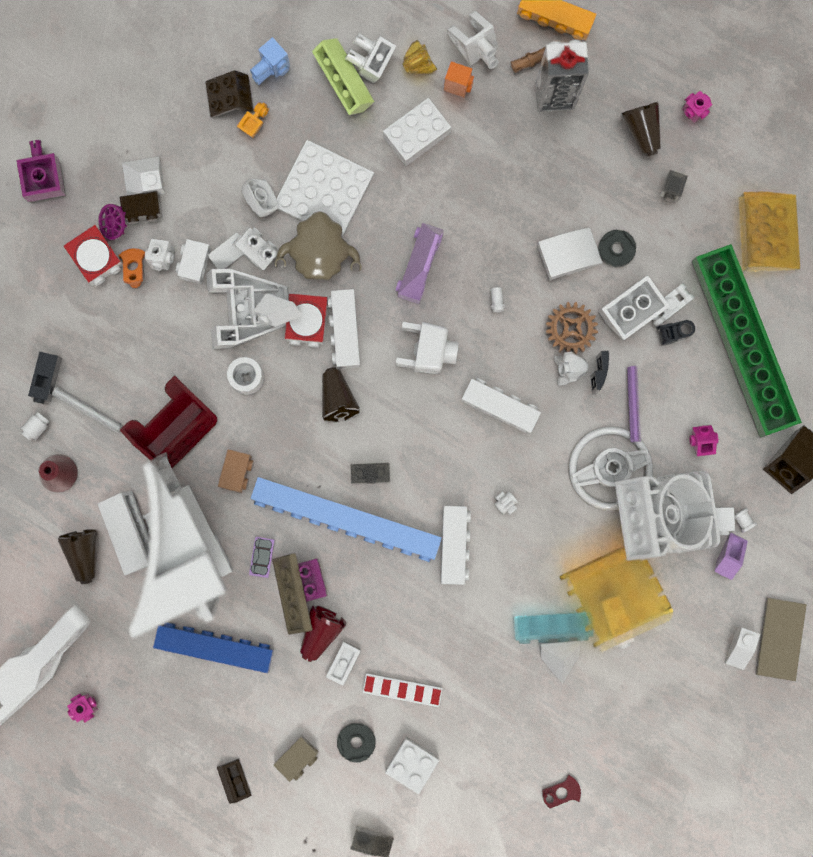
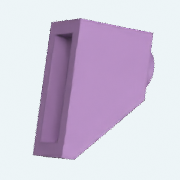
(731, 556)

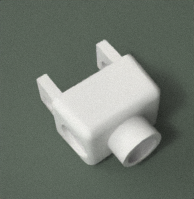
(431, 349)

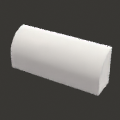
(126, 531)

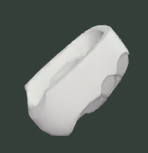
(259, 197)

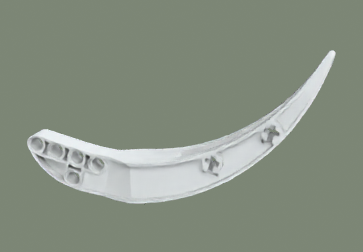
(35, 666)

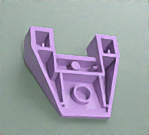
(415, 276)

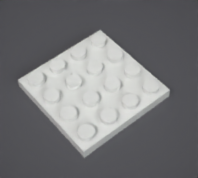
(324, 184)

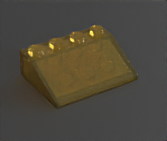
(769, 231)

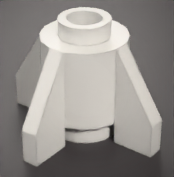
(570, 367)

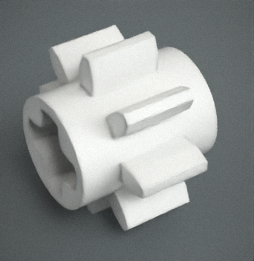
(506, 503)

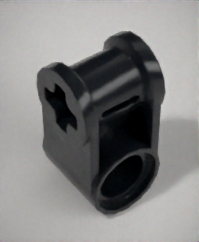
(672, 333)

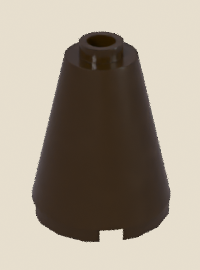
(645, 127)
(337, 397)
(80, 553)

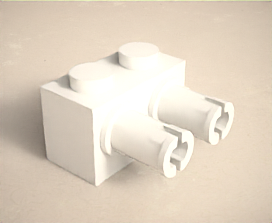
(378, 55)
(255, 248)

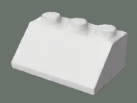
(634, 308)

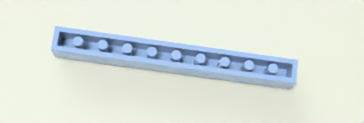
(345, 518)

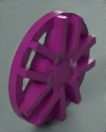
(112, 221)

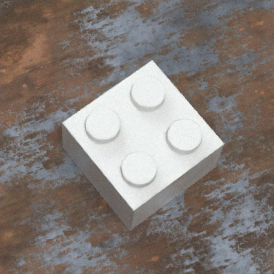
(412, 765)

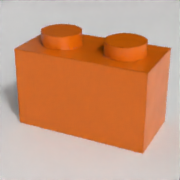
(458, 79)

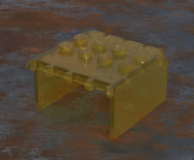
(618, 597)

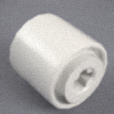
(244, 366)

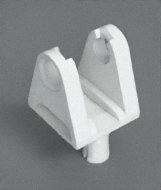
(478, 47)

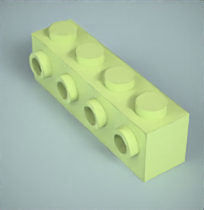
(342, 76)

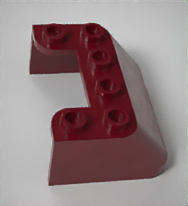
(174, 427)

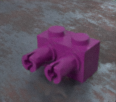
(312, 580)

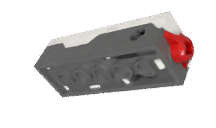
(561, 76)

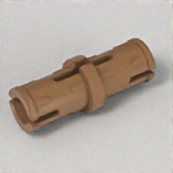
(528, 60)

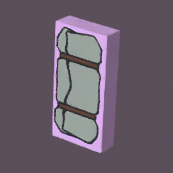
(262, 557)

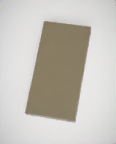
(292, 594)
(781, 639)

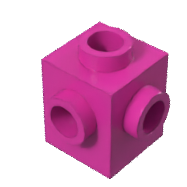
(697, 106)
(704, 440)
(89, 707)

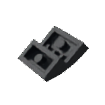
(599, 376)

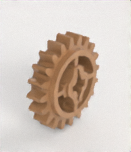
(566, 322)

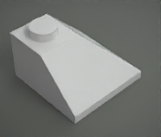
(143, 176)

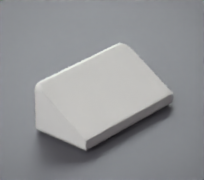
(225, 254)

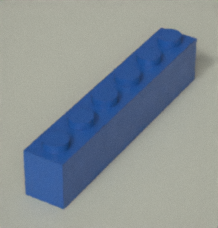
(213, 648)

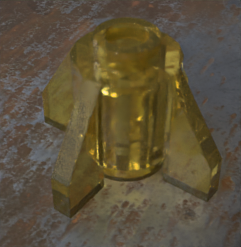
(418, 60)

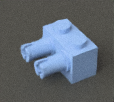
(273, 62)

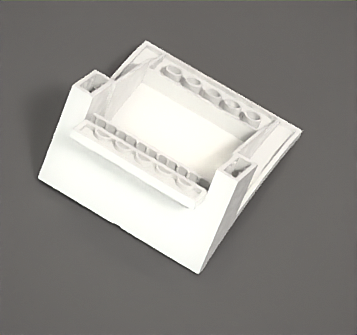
(183, 554)

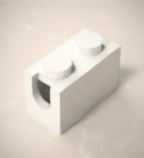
(193, 261)

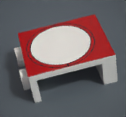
(93, 256)
(311, 324)

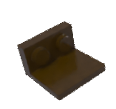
(229, 93)

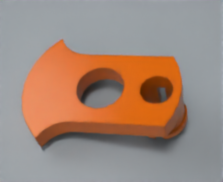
(130, 256)

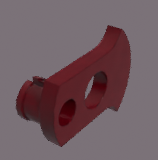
(573, 792)

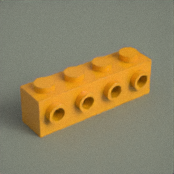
(558, 15)

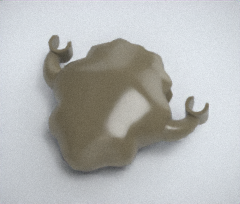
(318, 248)

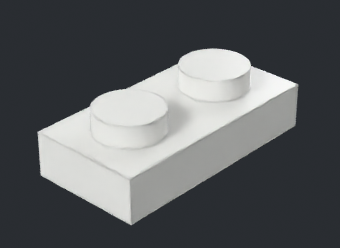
(343, 663)

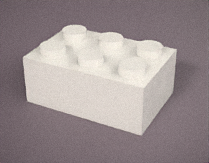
(417, 132)

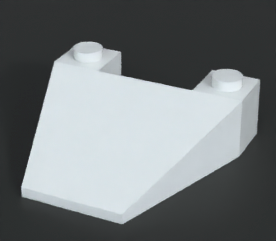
(243, 296)

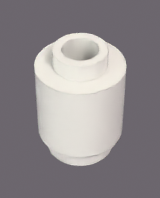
(34, 426)

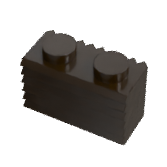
(141, 207)

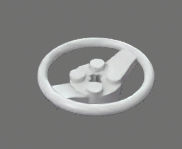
(598, 471)

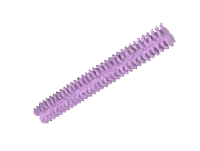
(633, 407)

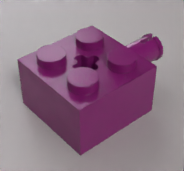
(33, 168)

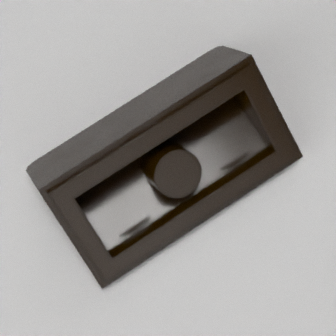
(233, 781)

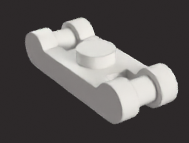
(674, 303)

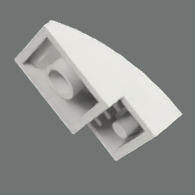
(569, 253)

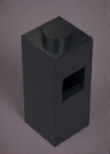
(44, 377)

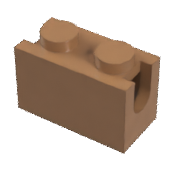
(235, 471)

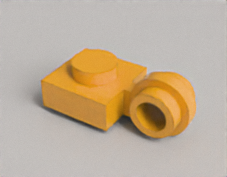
(250, 123)

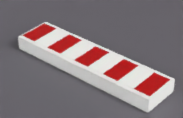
(402, 690)

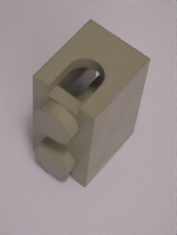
(296, 758)

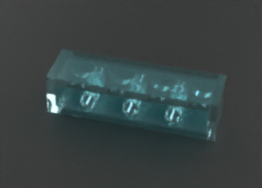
(551, 627)

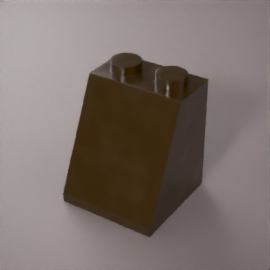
(794, 461)

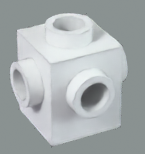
(159, 254)

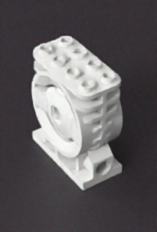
(667, 514)

